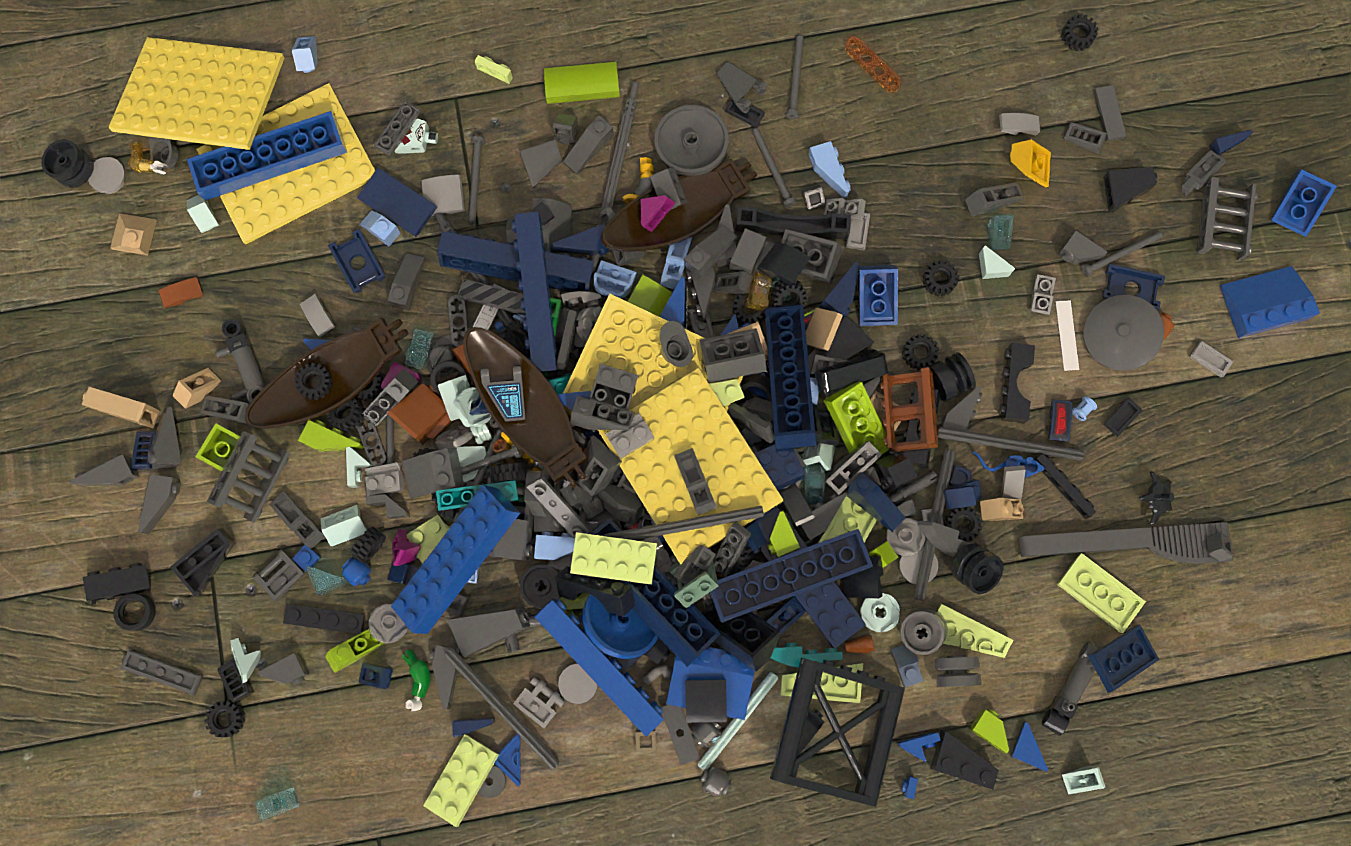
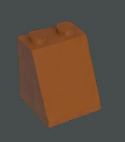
(419, 412)

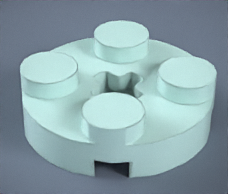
(463, 407)
(891, 613)

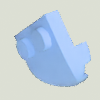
(613, 280)

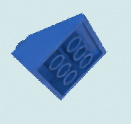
(1268, 301)
(714, 665)

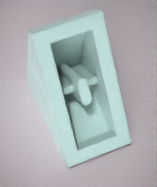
(201, 213)
(993, 265)
(1083, 779)

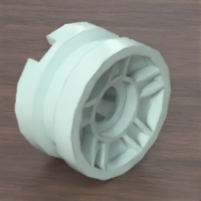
(481, 433)

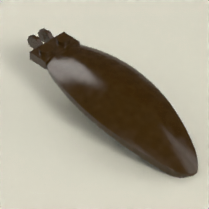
(706, 202)
(351, 363)
(546, 431)

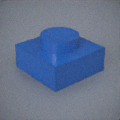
(306, 557)
(909, 787)

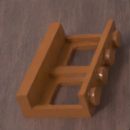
(922, 410)

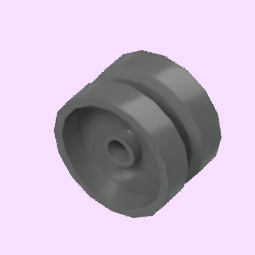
(921, 642)
(957, 671)

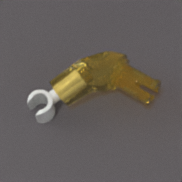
(139, 164)

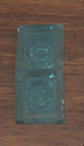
(419, 349)

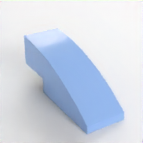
(675, 263)

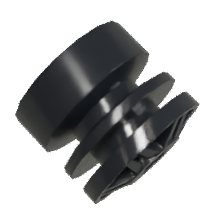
(952, 376)

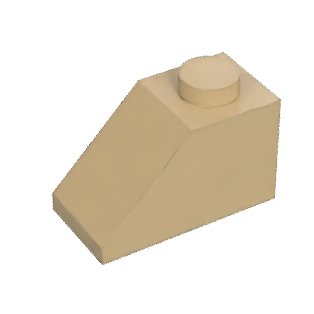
(195, 387)

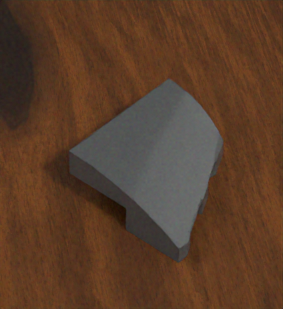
(541, 160)

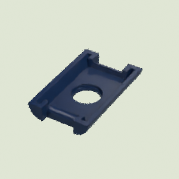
(346, 252)
(1146, 281)

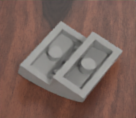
(445, 193)

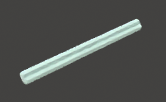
(735, 724)

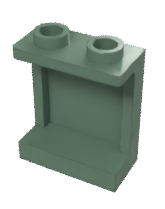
(697, 588)

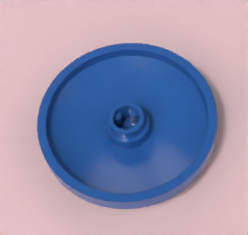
(616, 635)

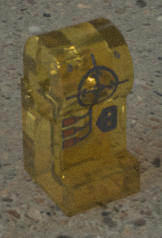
(759, 292)

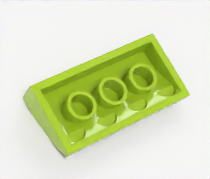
(581, 82)
(650, 296)
(856, 418)

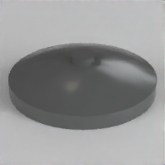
(691, 140)
(1123, 332)

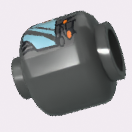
(706, 733)

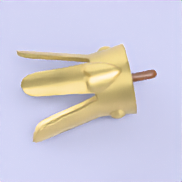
(500, 446)

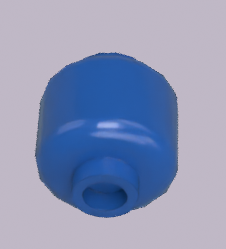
(356, 572)

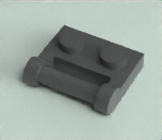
(283, 579)

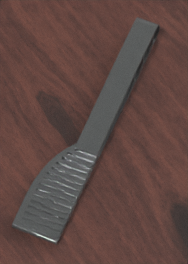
(1173, 543)

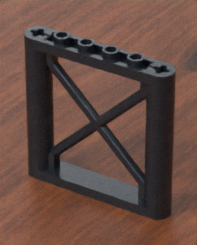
(888, 704)

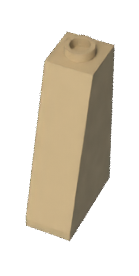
(120, 407)

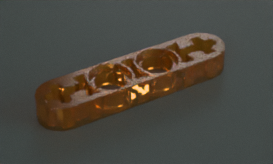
(870, 66)

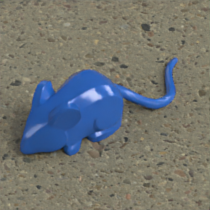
(1031, 466)

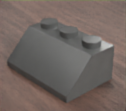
(559, 226)
(733, 355)

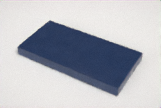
(397, 202)
(1123, 658)

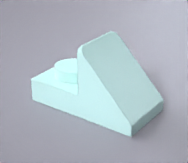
(354, 462)
(245, 662)

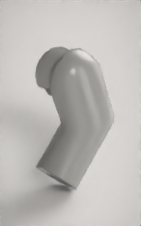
(657, 671)

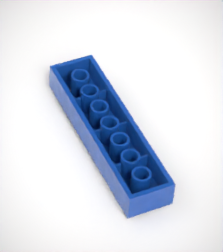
(269, 156)
(455, 559)
(604, 671)

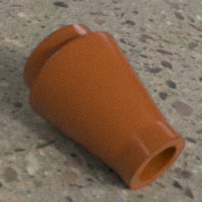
(861, 644)

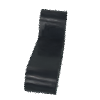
(869, 365)

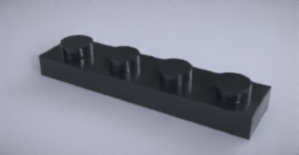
(1070, 492)
(324, 619)

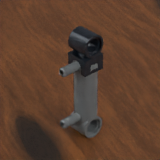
(241, 348)
(1064, 705)

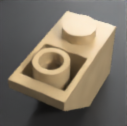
(1001, 509)

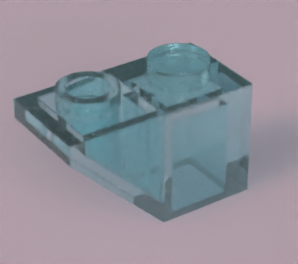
(814, 483)
(277, 804)

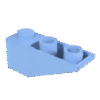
(826, 165)
(553, 547)

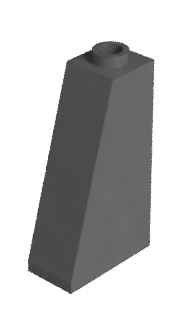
(485, 630)

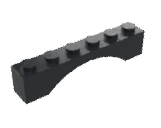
(822, 226)

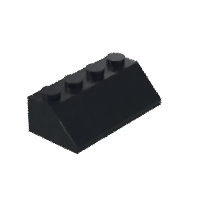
(745, 637)

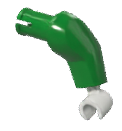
(421, 677)

